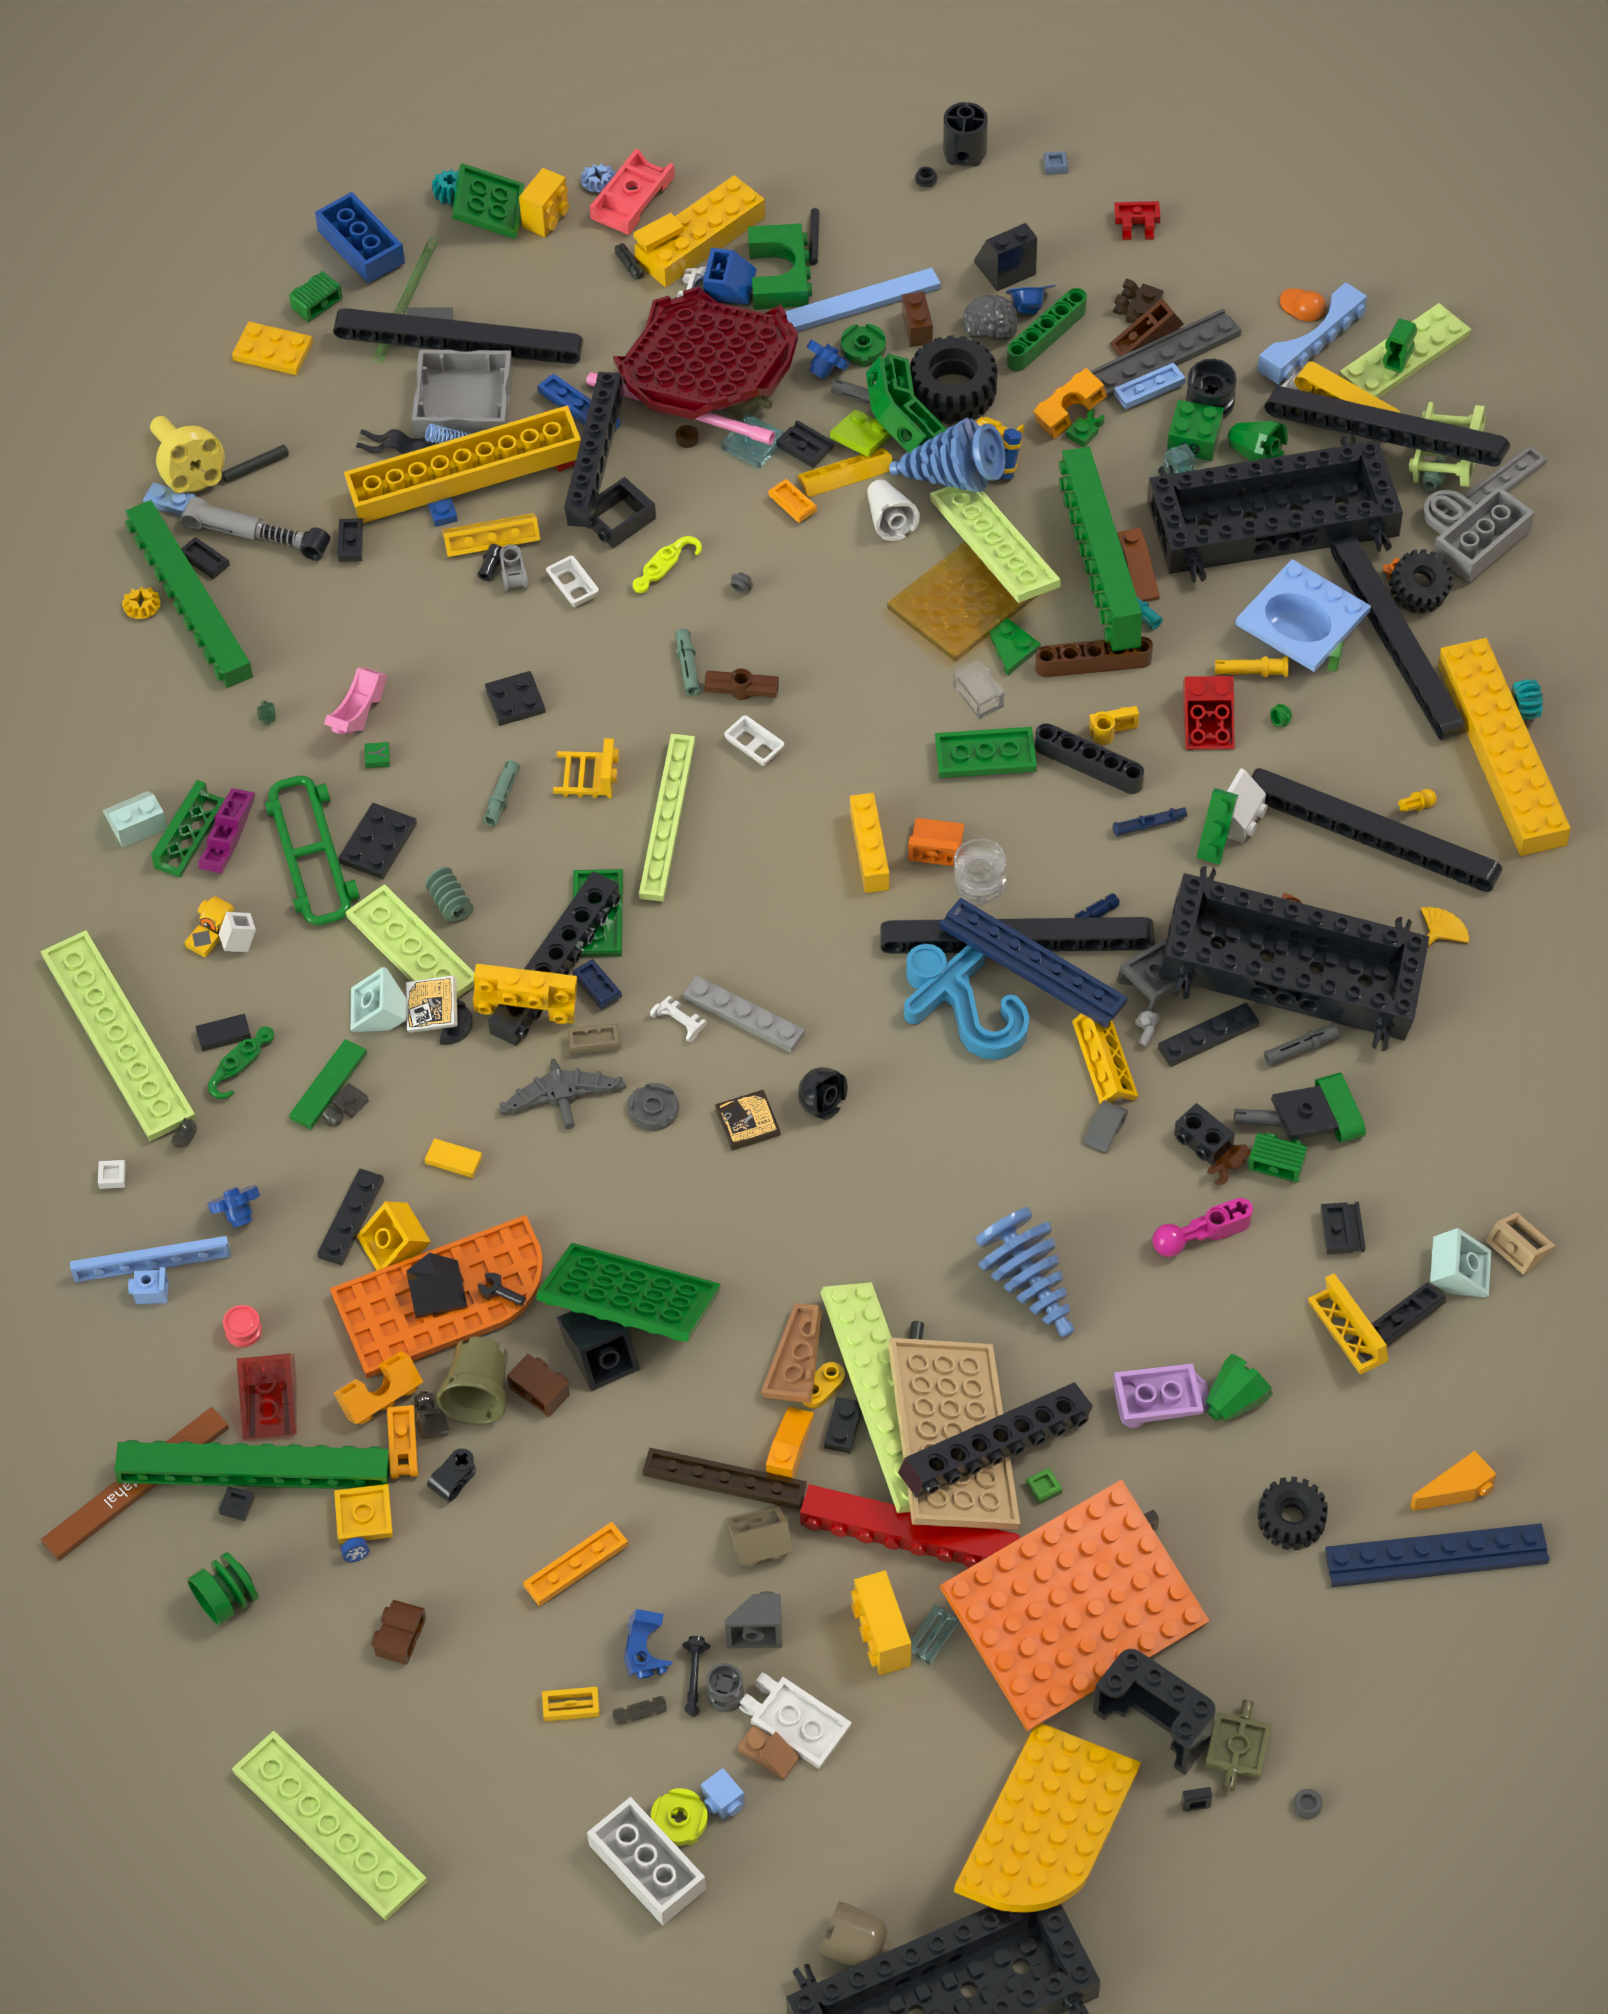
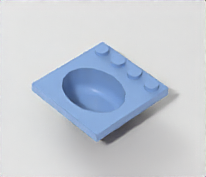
(1302, 615)

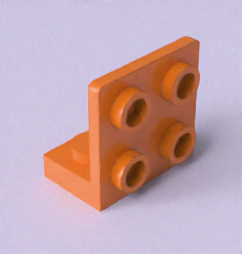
(935, 841)

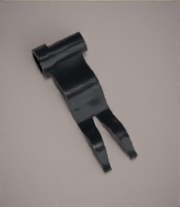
(398, 441)

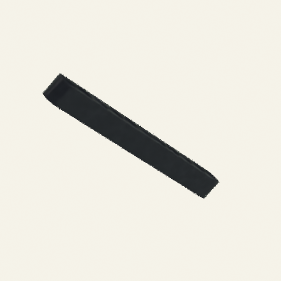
(457, 335)
(1387, 426)
(1398, 638)
(1378, 831)
(1051, 933)

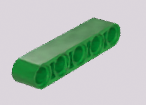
(1046, 329)

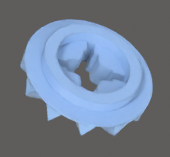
(591, 182)

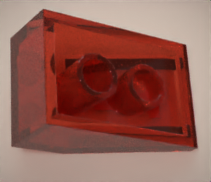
(267, 1395)

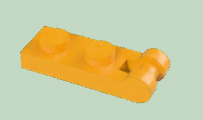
(402, 1441)

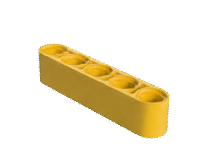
(1323, 382)

